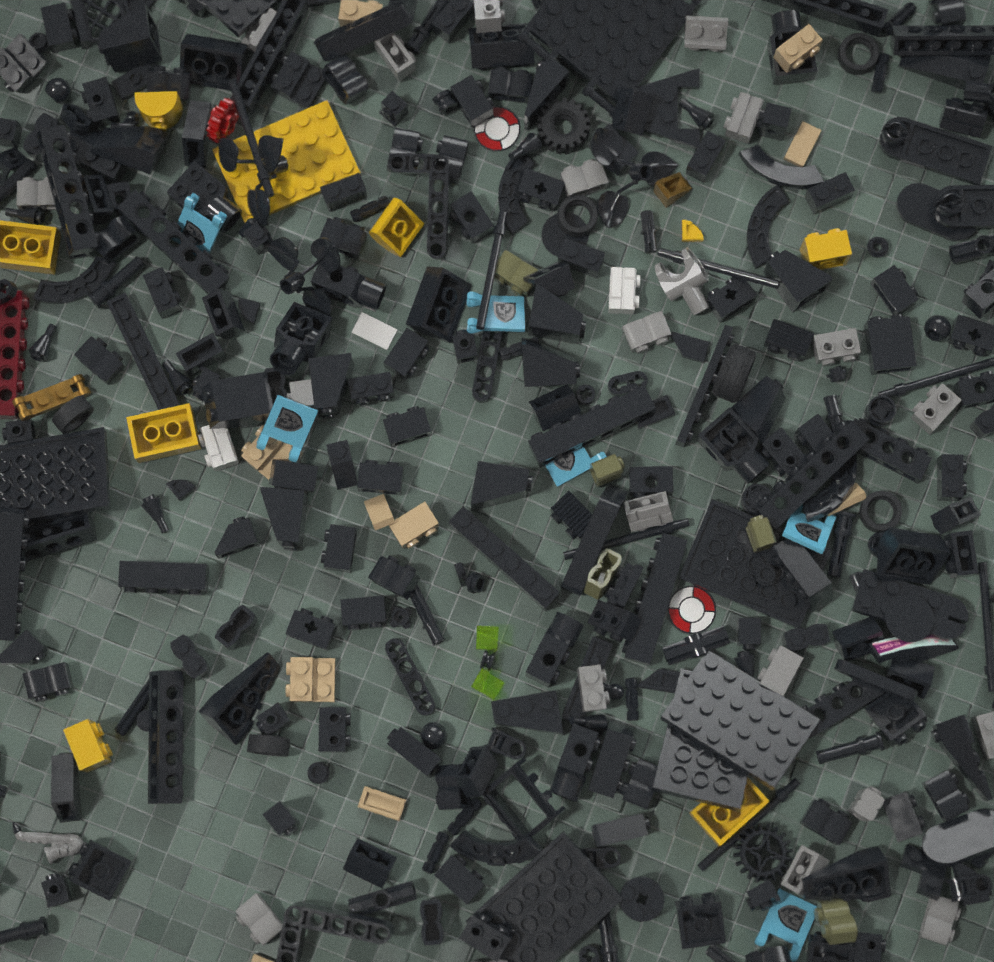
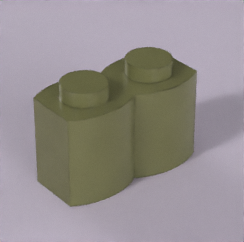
(511, 272)
(607, 469)
(760, 534)
(602, 574)
(836, 921)

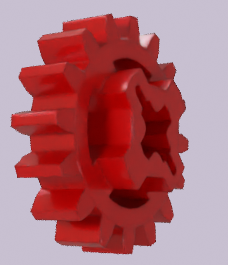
(222, 120)

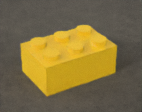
(29, 247)
(163, 433)
(722, 822)

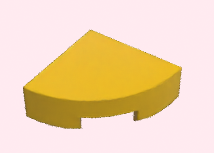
(691, 232)

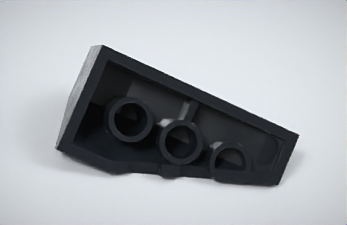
(236, 702)
(956, 741)

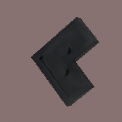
(931, 874)

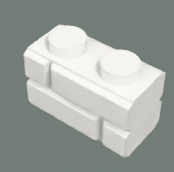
(622, 290)
(219, 448)

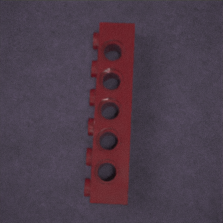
(17, 344)

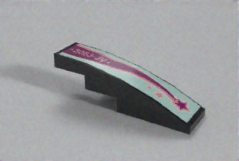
(902, 651)

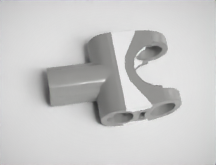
(685, 283)

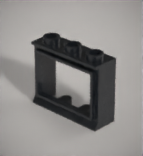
(507, 815)

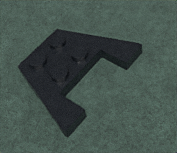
(663, 111)

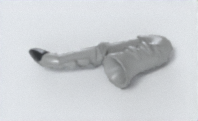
(61, 844)

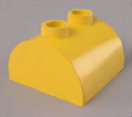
(160, 108)
(396, 227)

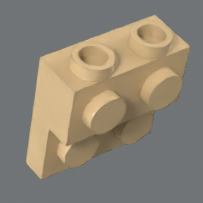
(262, 459)
(311, 679)

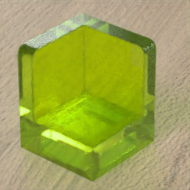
(487, 638)
(487, 684)

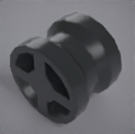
(445, 102)

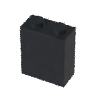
(890, 344)

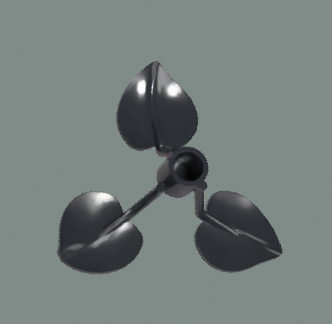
(270, 151)
(654, 166)
(286, 254)

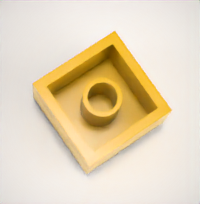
(826, 249)
(87, 745)

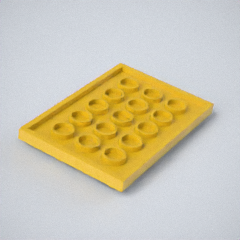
(314, 154)

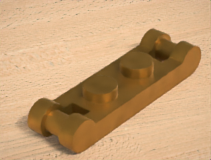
(50, 397)

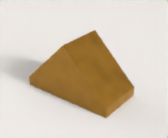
(671, 188)

